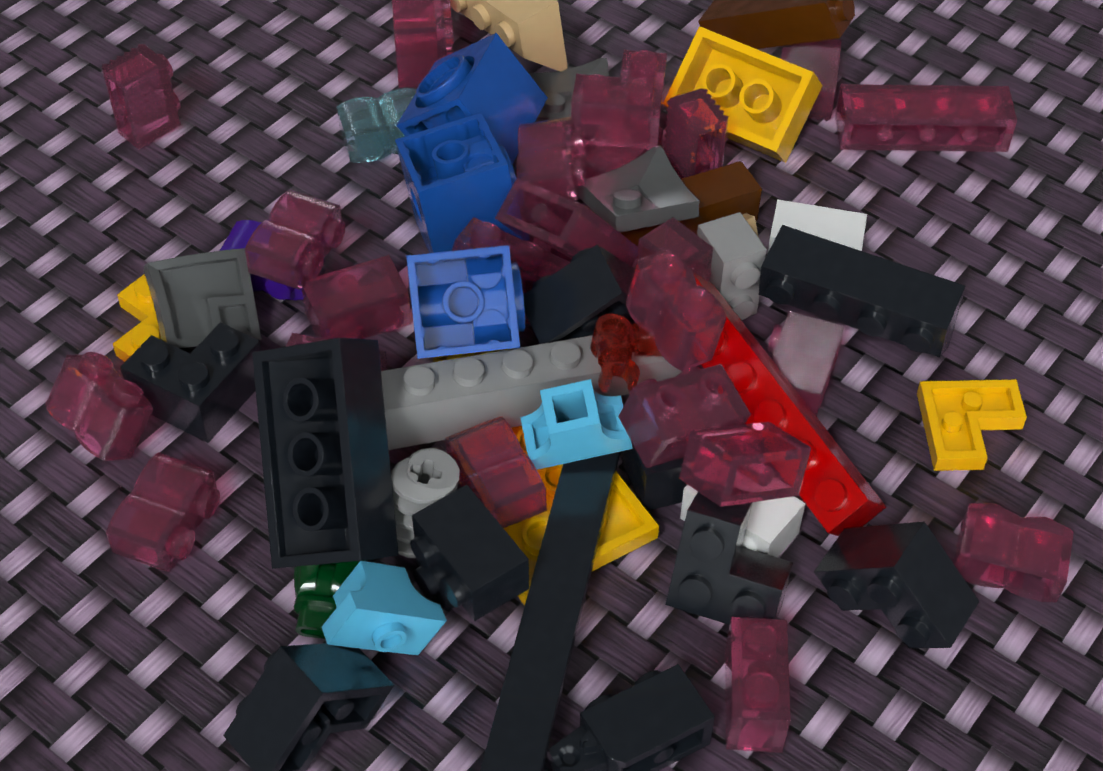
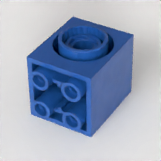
(475, 81)
(455, 176)
(465, 301)

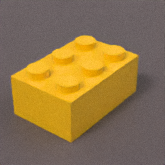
(757, 91)

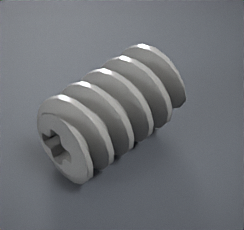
(417, 484)

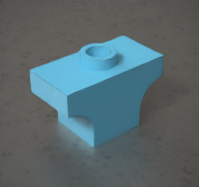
(574, 426)
(382, 612)

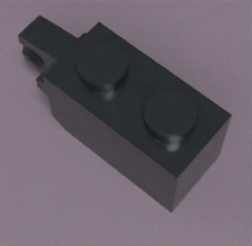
(638, 728)

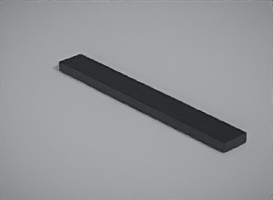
(550, 618)

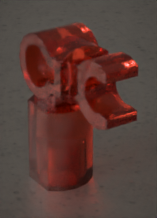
(613, 346)

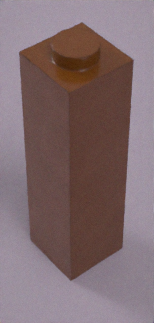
(778, 21)
(720, 193)

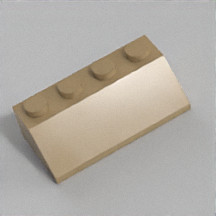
(525, 26)

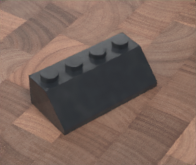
(861, 291)
(325, 453)

